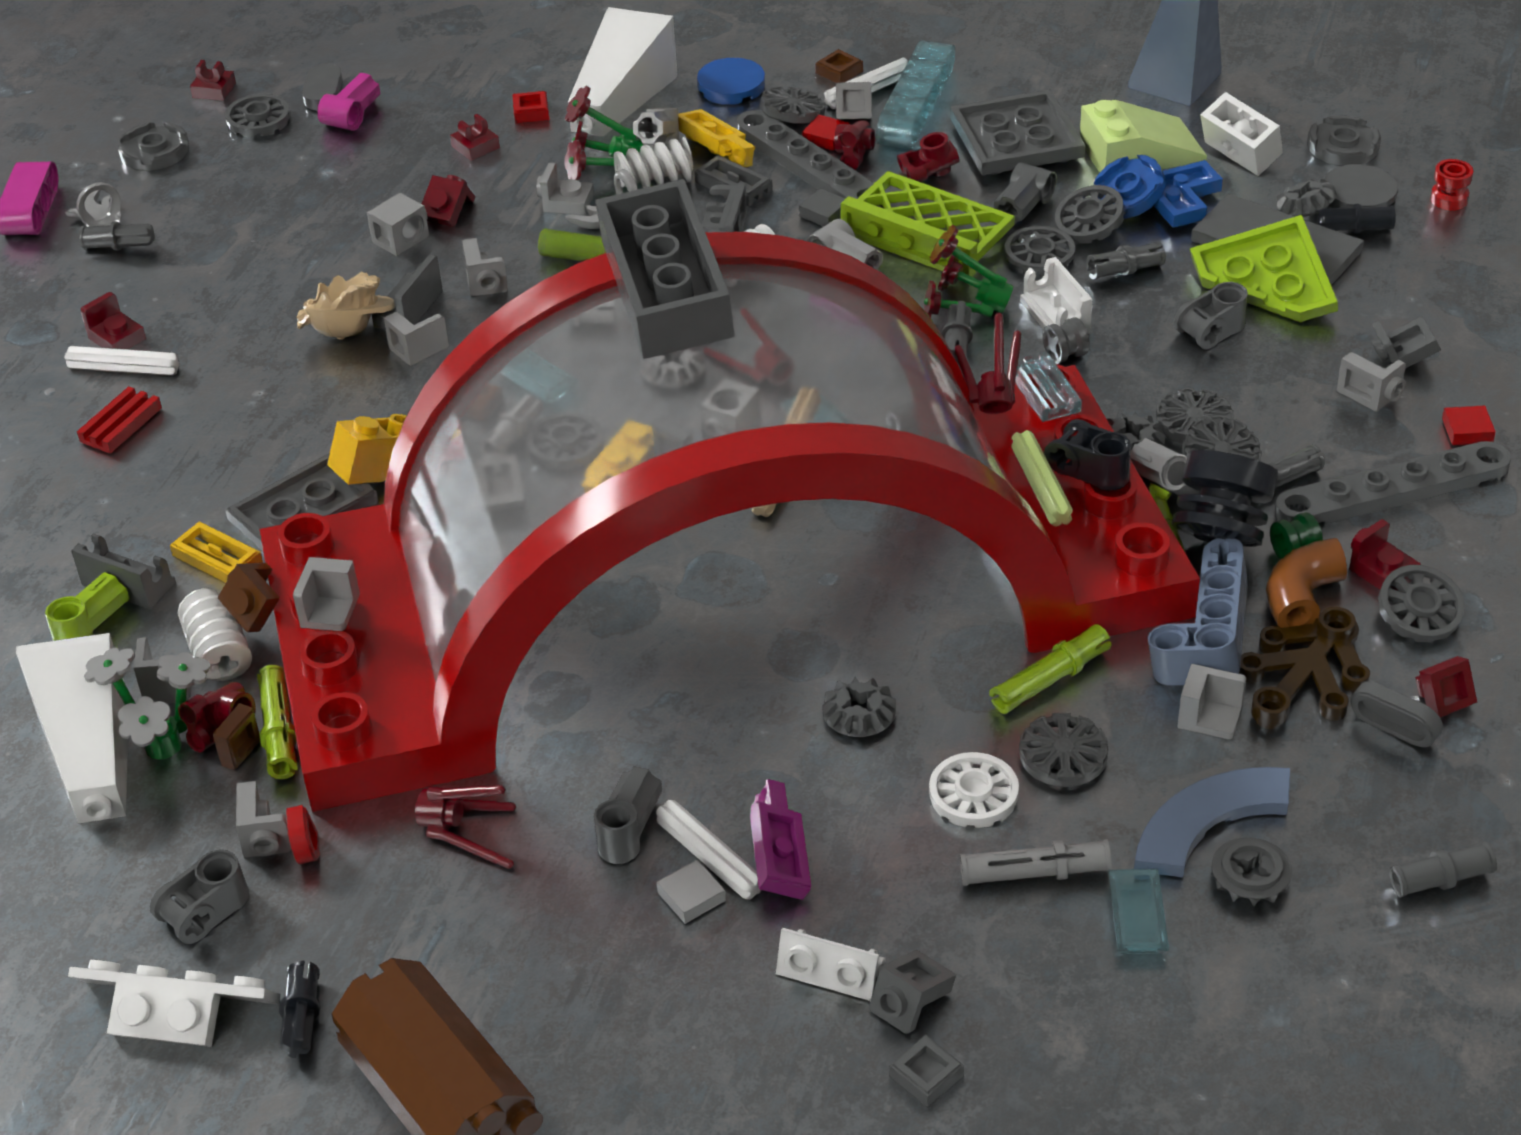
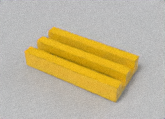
(210, 557)

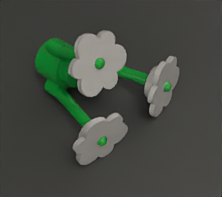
(145, 721)

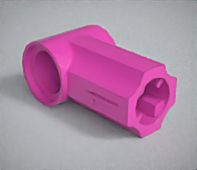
(348, 106)

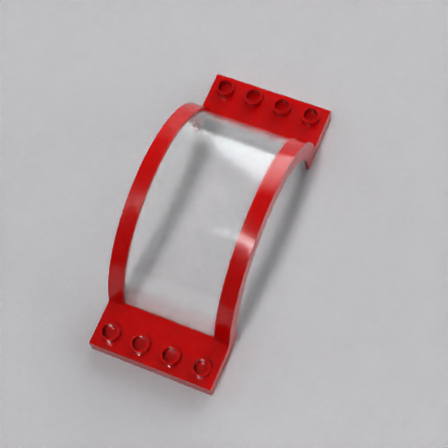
(565, 452)

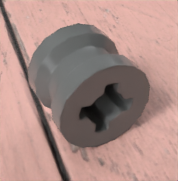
(1066, 340)

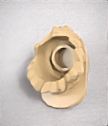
(344, 306)

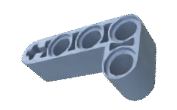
(1219, 623)

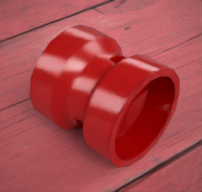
(1451, 187)

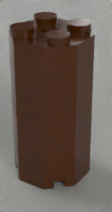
(430, 1057)

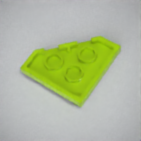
(1275, 267)

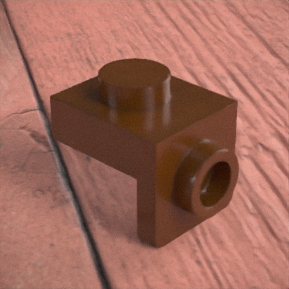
(249, 595)

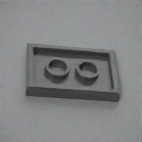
(307, 490)

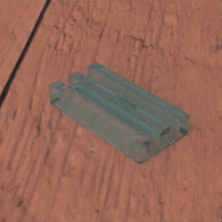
(1052, 386)

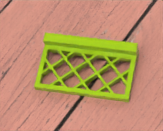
(916, 239)

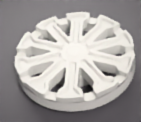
(973, 789)

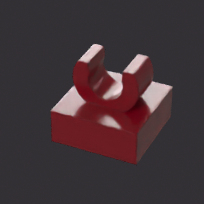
(212, 83)
(475, 139)
(1447, 686)

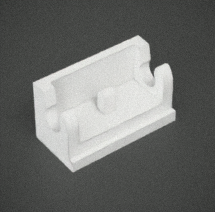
(1055, 296)

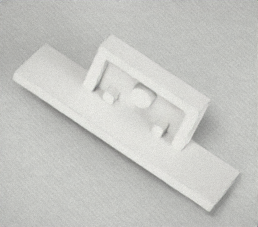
(168, 1008)

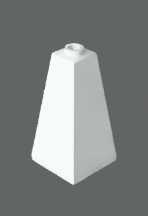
(626, 65)
(79, 723)

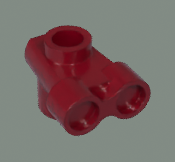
(854, 142)
(933, 158)
(208, 712)

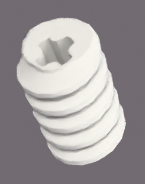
(656, 163)
(214, 635)

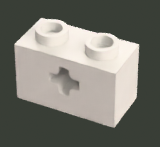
(1241, 133)

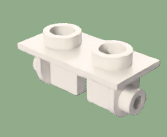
(828, 964)

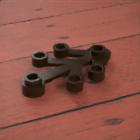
(1332, 630)

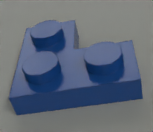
(1184, 188)

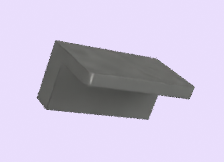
(414, 293)

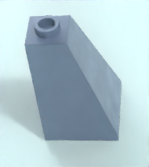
(1180, 51)

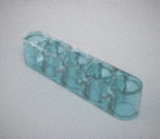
(915, 94)

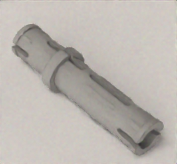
(1036, 862)

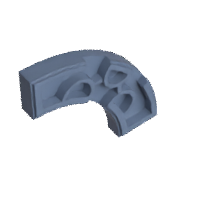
(1195, 809)

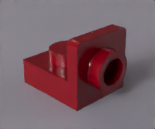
(109, 326)
(1375, 557)

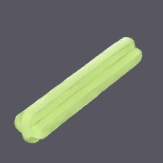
(1042, 478)

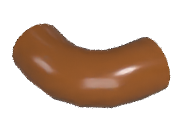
(1298, 575)

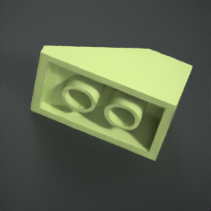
(1123, 129)

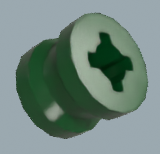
(1294, 534)

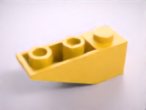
(364, 448)

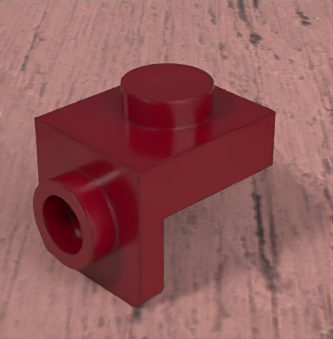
(446, 198)

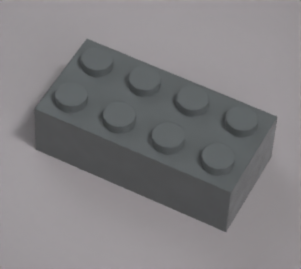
(665, 269)

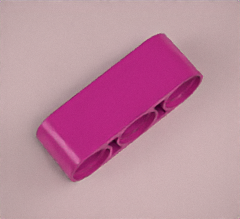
(28, 197)

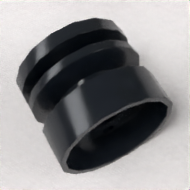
(1226, 490)

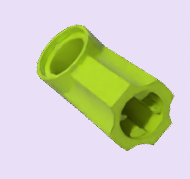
(81, 614)

